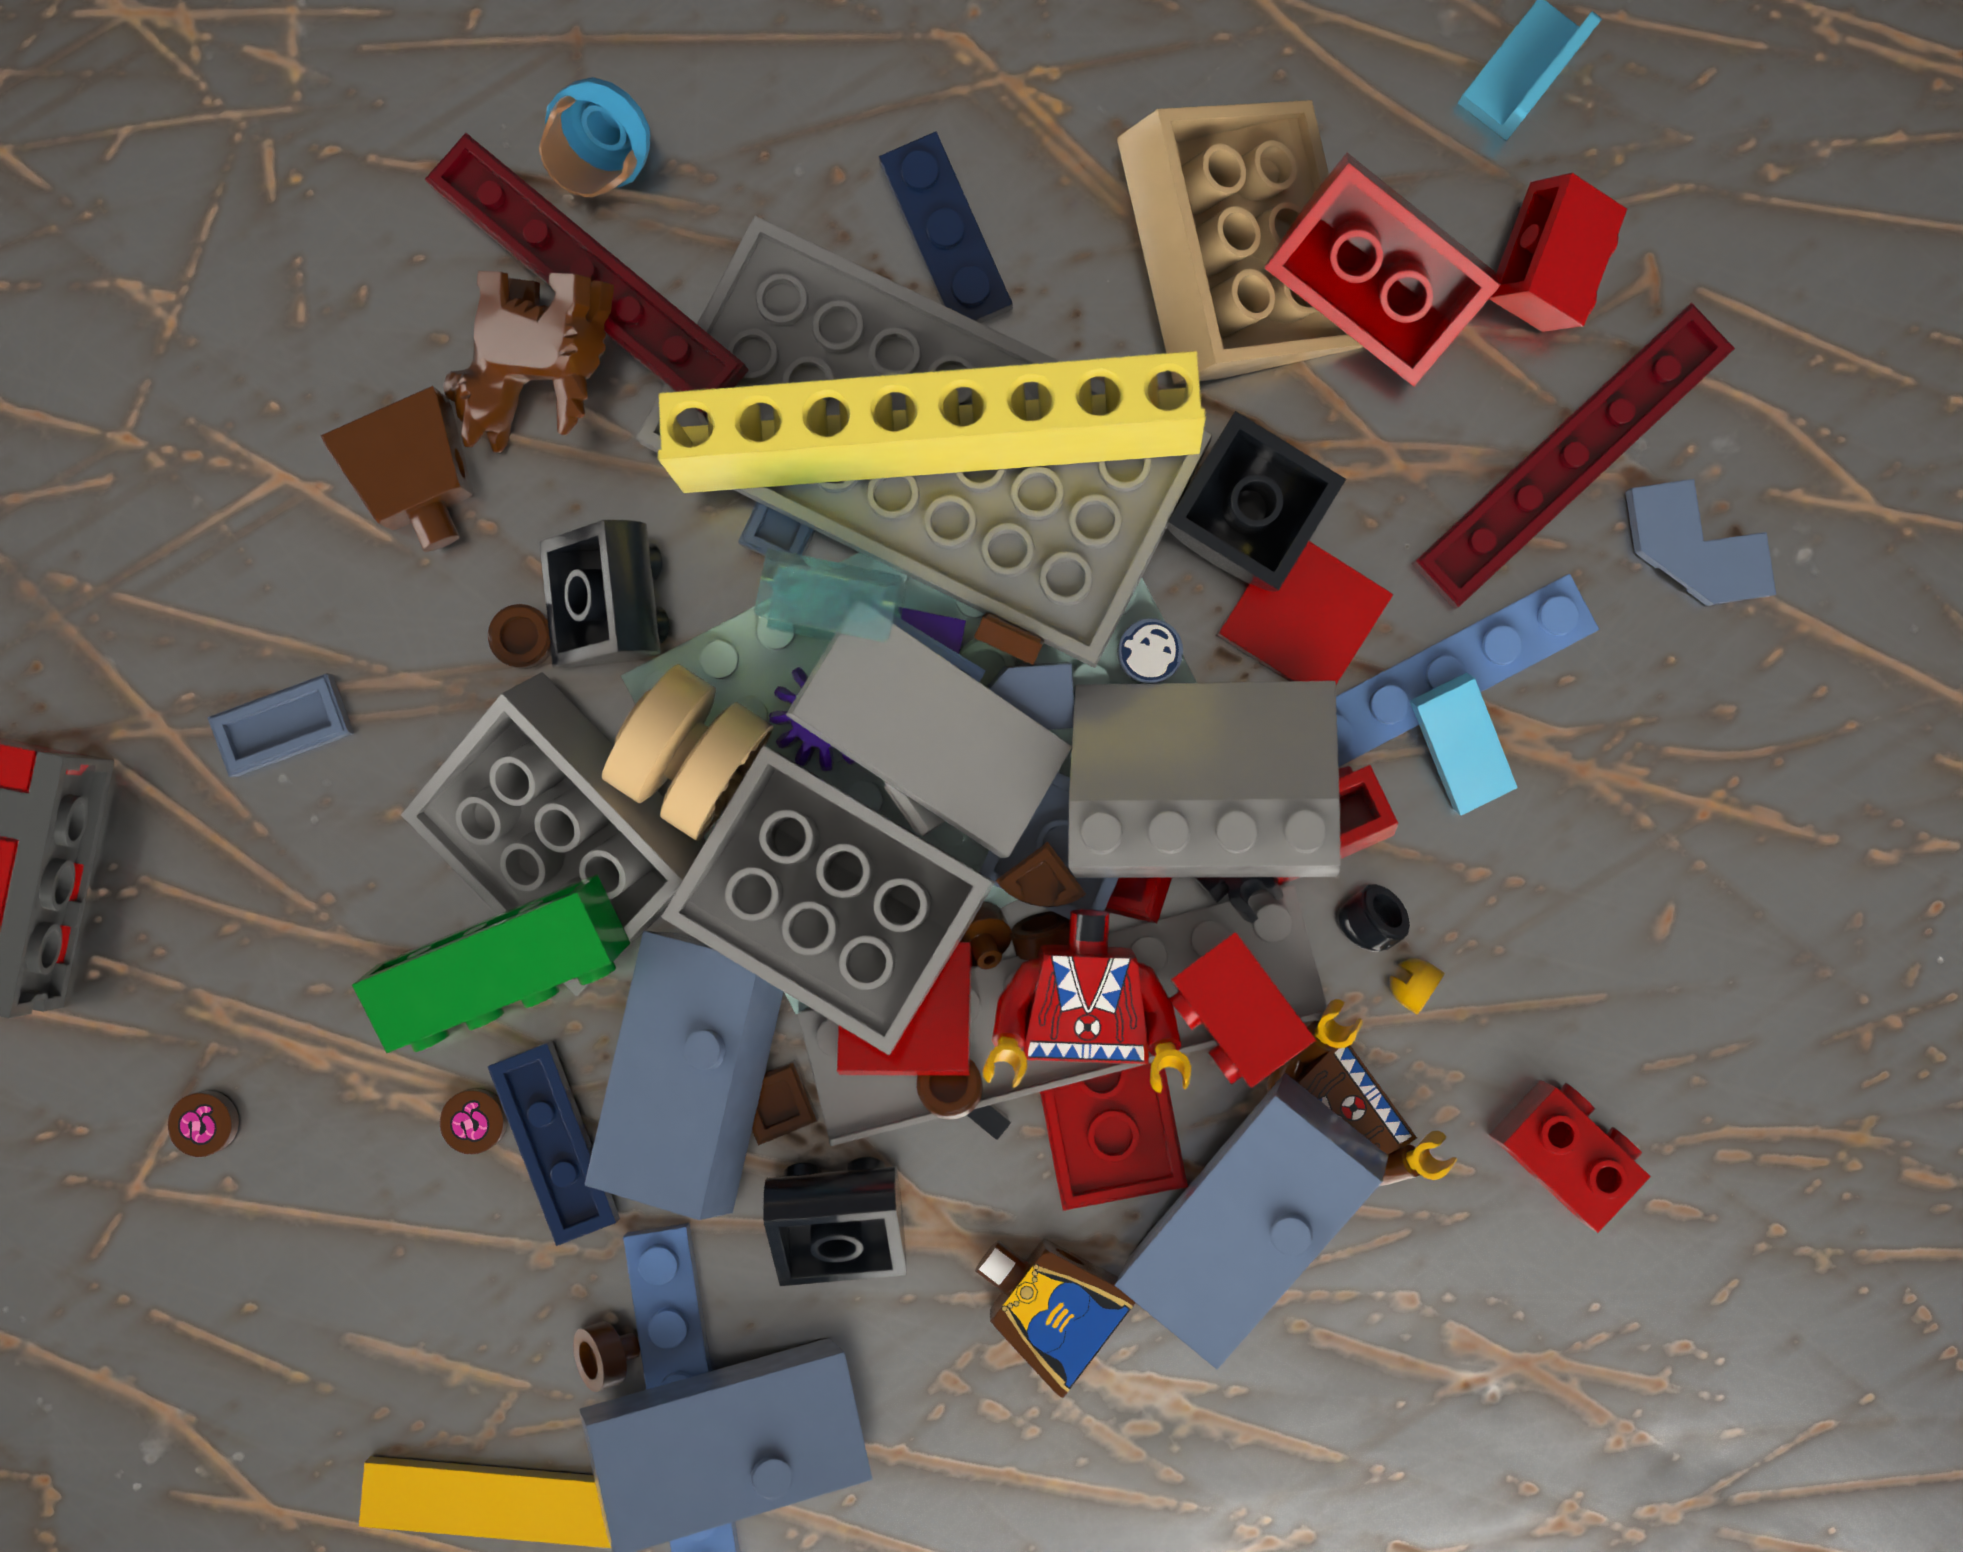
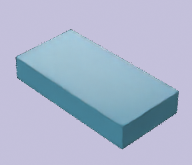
(1463, 743)

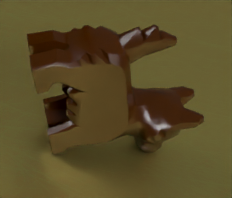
(529, 342)

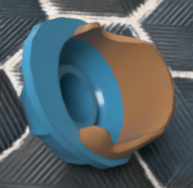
(594, 138)

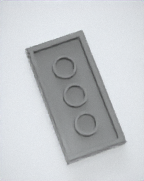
(932, 734)

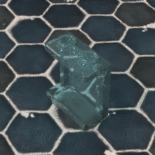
(827, 598)

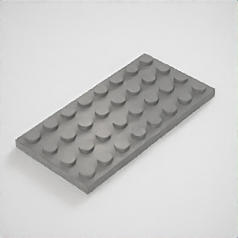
(1025, 543)

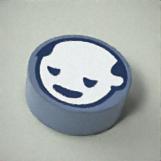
(1150, 651)

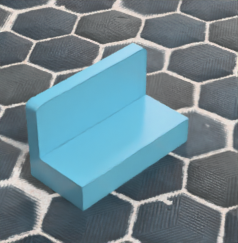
(1525, 67)

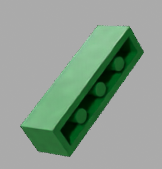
(493, 965)

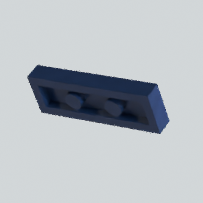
(945, 229)
(552, 1142)

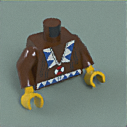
(1346, 1086)

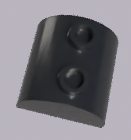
(1254, 504)
(602, 594)
(835, 1223)

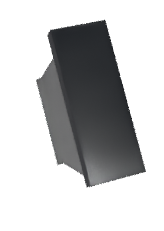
(991, 1120)

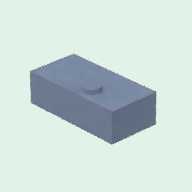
(684, 1079)
(1252, 1221)
(725, 1445)

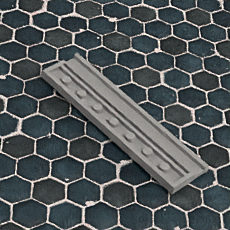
(882, 1103)

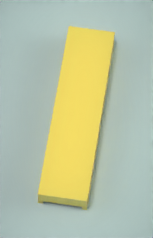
(934, 430)

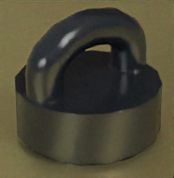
(1374, 919)

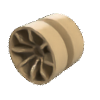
(669, 740)

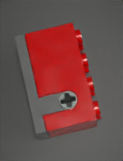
(47, 854)

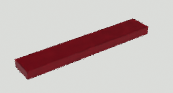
(552, 243)
(1573, 456)

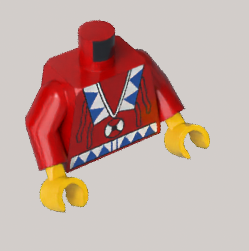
(1086, 1007)

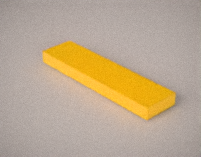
(481, 1502)

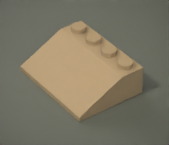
(1210, 209)

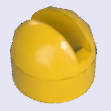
(1419, 987)

